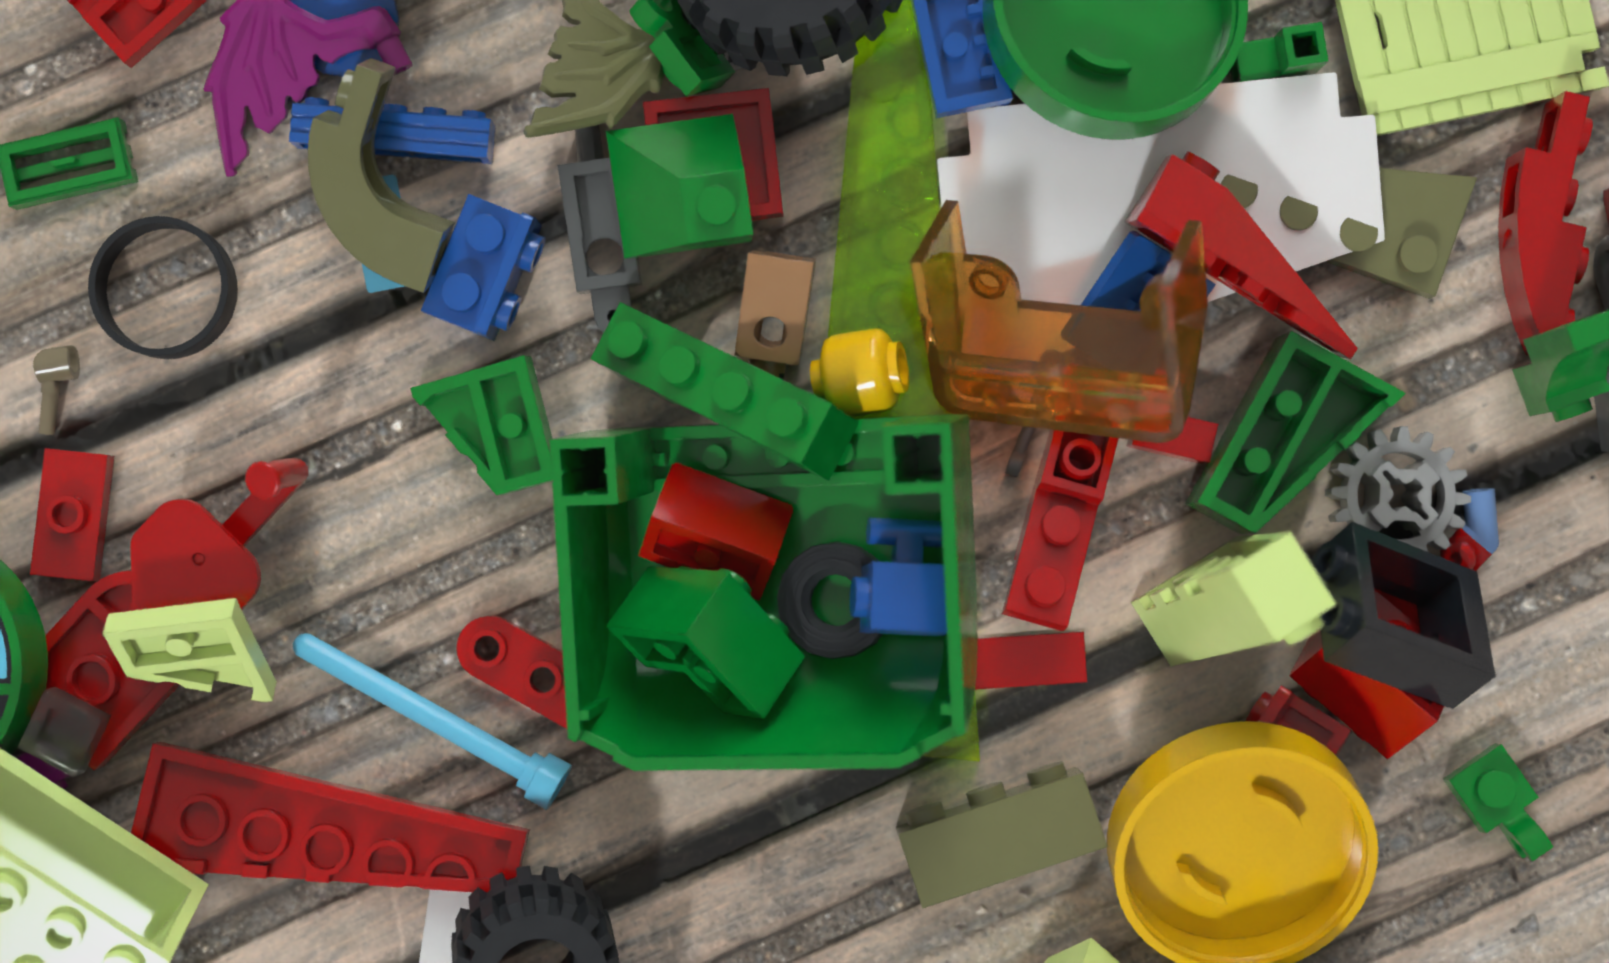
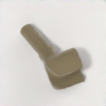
(51, 367)

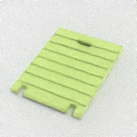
(1465, 56)

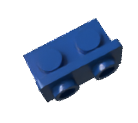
(958, 57)
(484, 267)

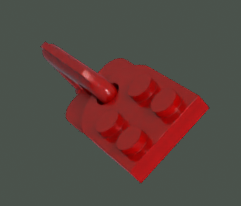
(175, 560)

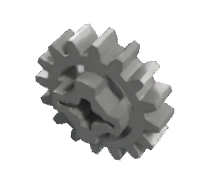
(1377, 476)

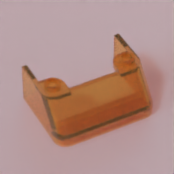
(1059, 361)

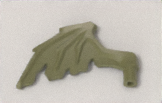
(599, 65)

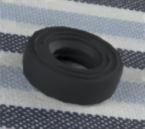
(796, 605)

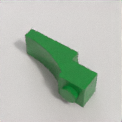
(1566, 368)

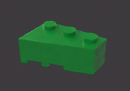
(1286, 430)

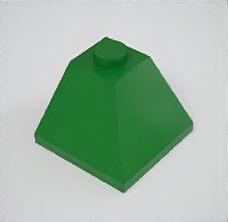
(679, 186)

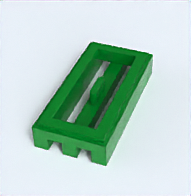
(119, 152)

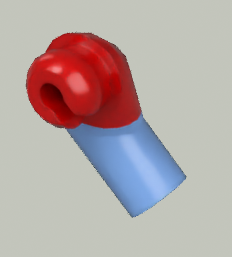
(1480, 533)

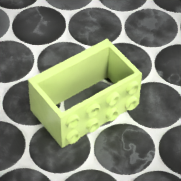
(81, 882)

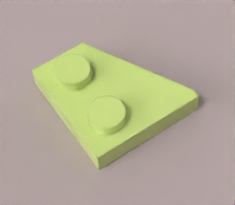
(191, 647)

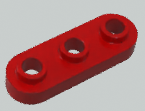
(515, 664)

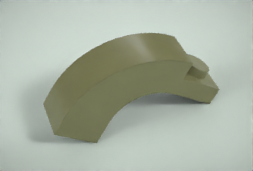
(352, 194)

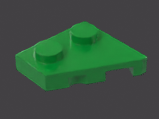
(495, 421)

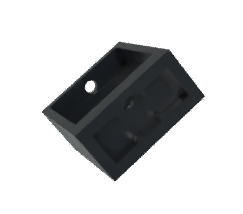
(1454, 645)

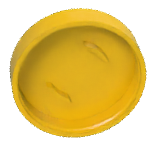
(1241, 846)

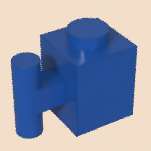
(901, 593)

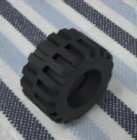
(530, 910)

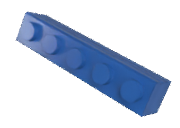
(411, 133)

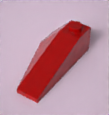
(1233, 246)

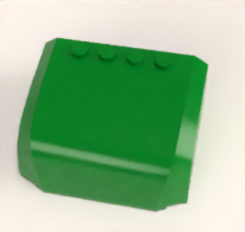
(833, 712)

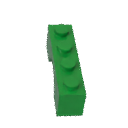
(725, 390)

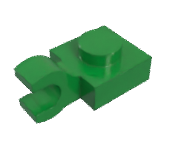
(1494, 796)

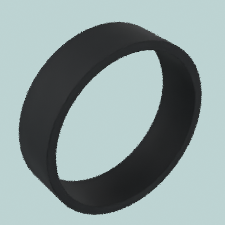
(104, 261)

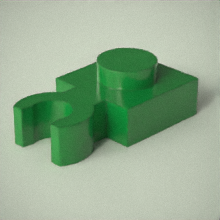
(680, 48)

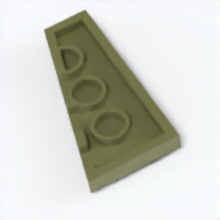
(1419, 227)

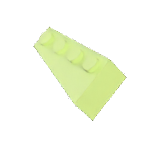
(1236, 599)

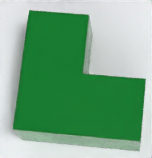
(1289, 53)

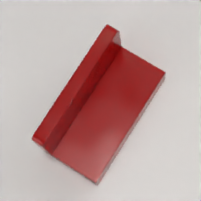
(716, 527)

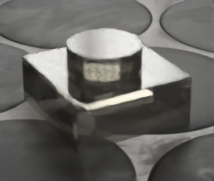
(64, 731)

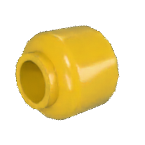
(860, 372)

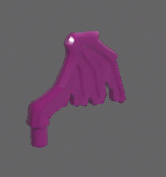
(271, 56)

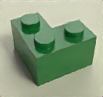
(712, 633)

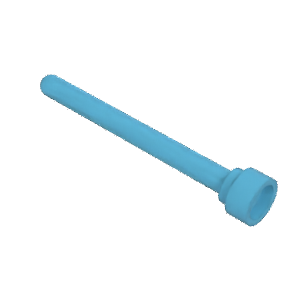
(536, 774)

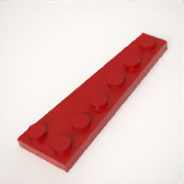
(282, 824)

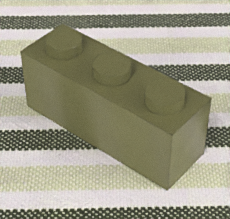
(1000, 833)

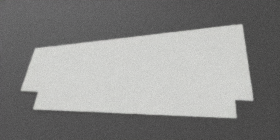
(1061, 199)

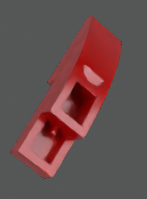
(1536, 248)
(1058, 527)

